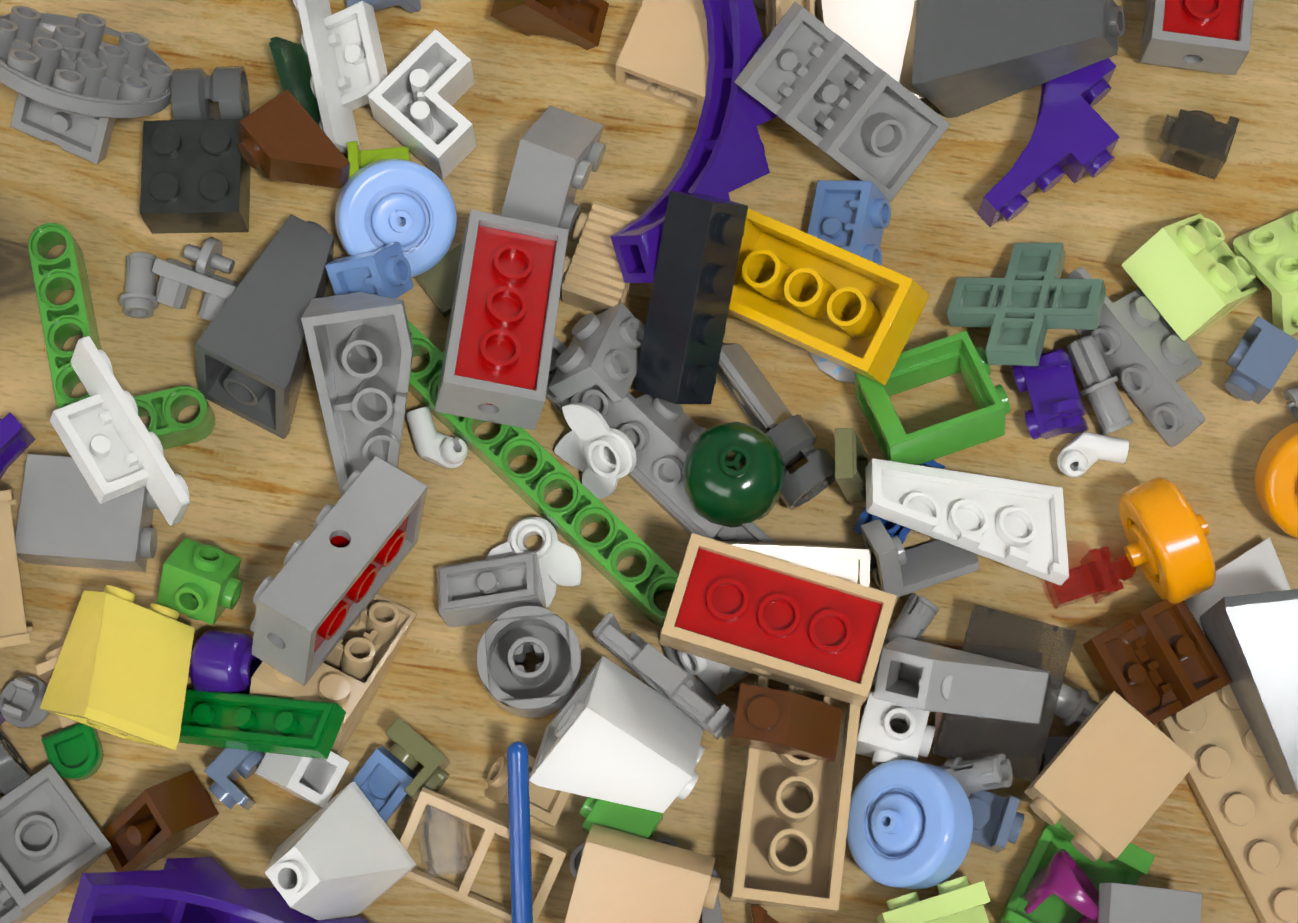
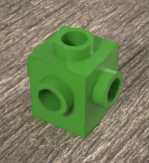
(200, 581)

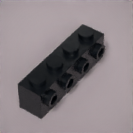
(690, 298)

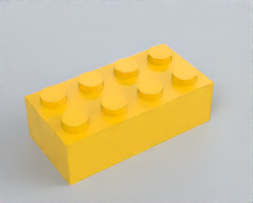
(824, 297)

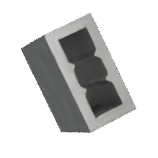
(69, 527)

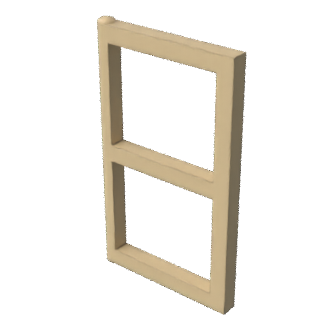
(491, 827)

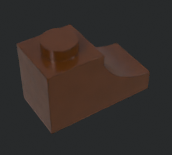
(568, 20)

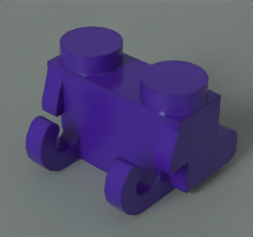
(1053, 396)

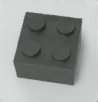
(194, 177)

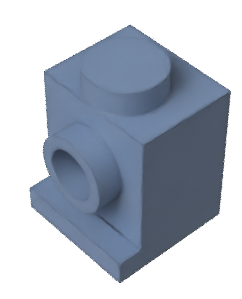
(1259, 361)

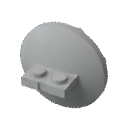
(76, 82)

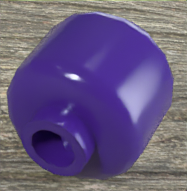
(223, 662)

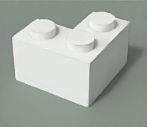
(418, 103)

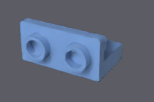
(851, 216)

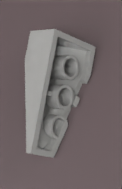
(361, 375)

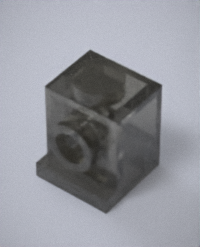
(1196, 142)

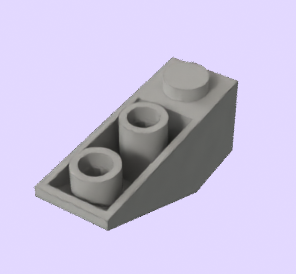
(959, 682)

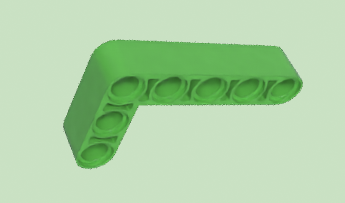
(78, 318)

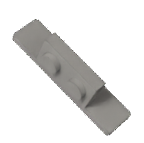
(1147, 361)
(660, 438)

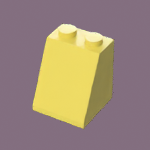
(123, 669)

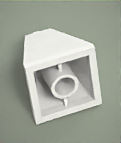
(339, 859)

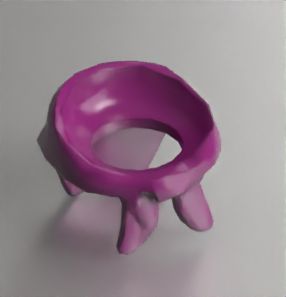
(1066, 881)

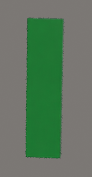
(260, 723)

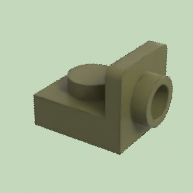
(414, 749)

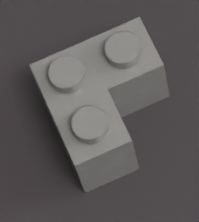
(551, 166)

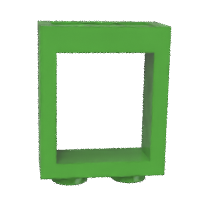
(924, 366)

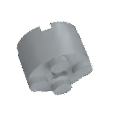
(506, 645)

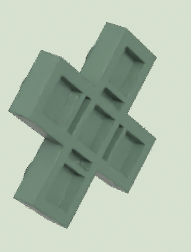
(1026, 303)

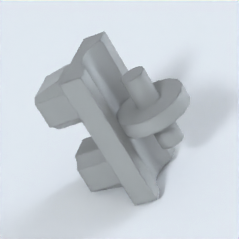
(179, 278)

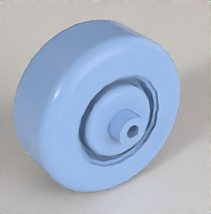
(397, 204)
(909, 824)

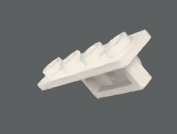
(343, 62)
(112, 441)

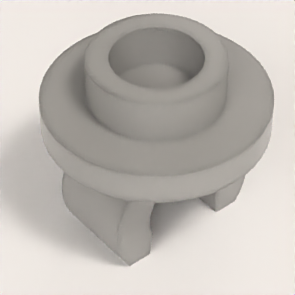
(22, 701)

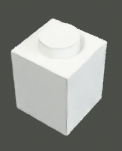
(304, 776)

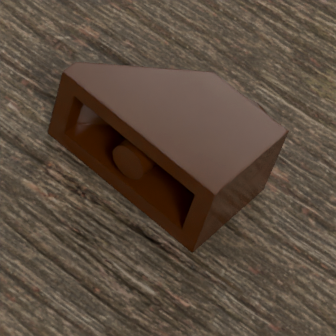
(291, 145)
(785, 723)
(159, 822)

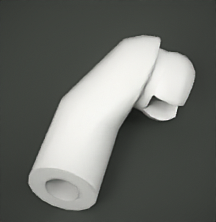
(433, 445)
(1087, 450)

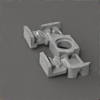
(665, 677)

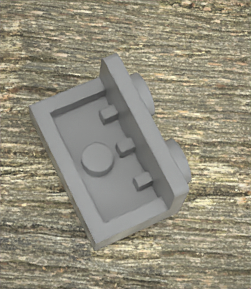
(601, 353)

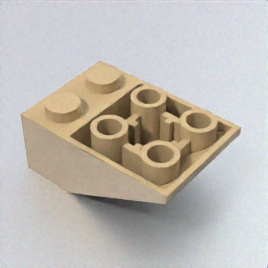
(352, 668)

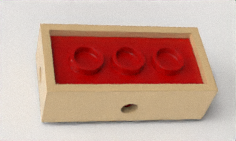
(777, 620)

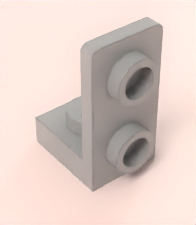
(913, 569)

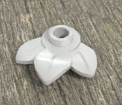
(595, 449)
(557, 561)

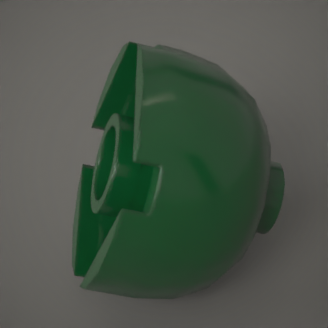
(730, 495)

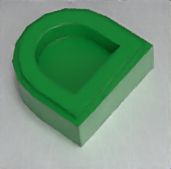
(75, 752)

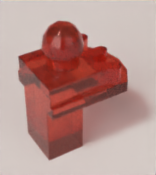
(1094, 578)

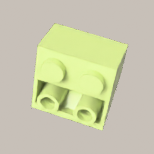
(1191, 275)

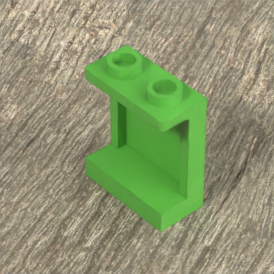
(1124, 870)

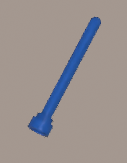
(519, 833)

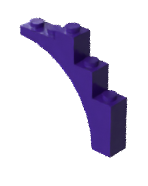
(1066, 140)
(726, 142)
(181, 893)

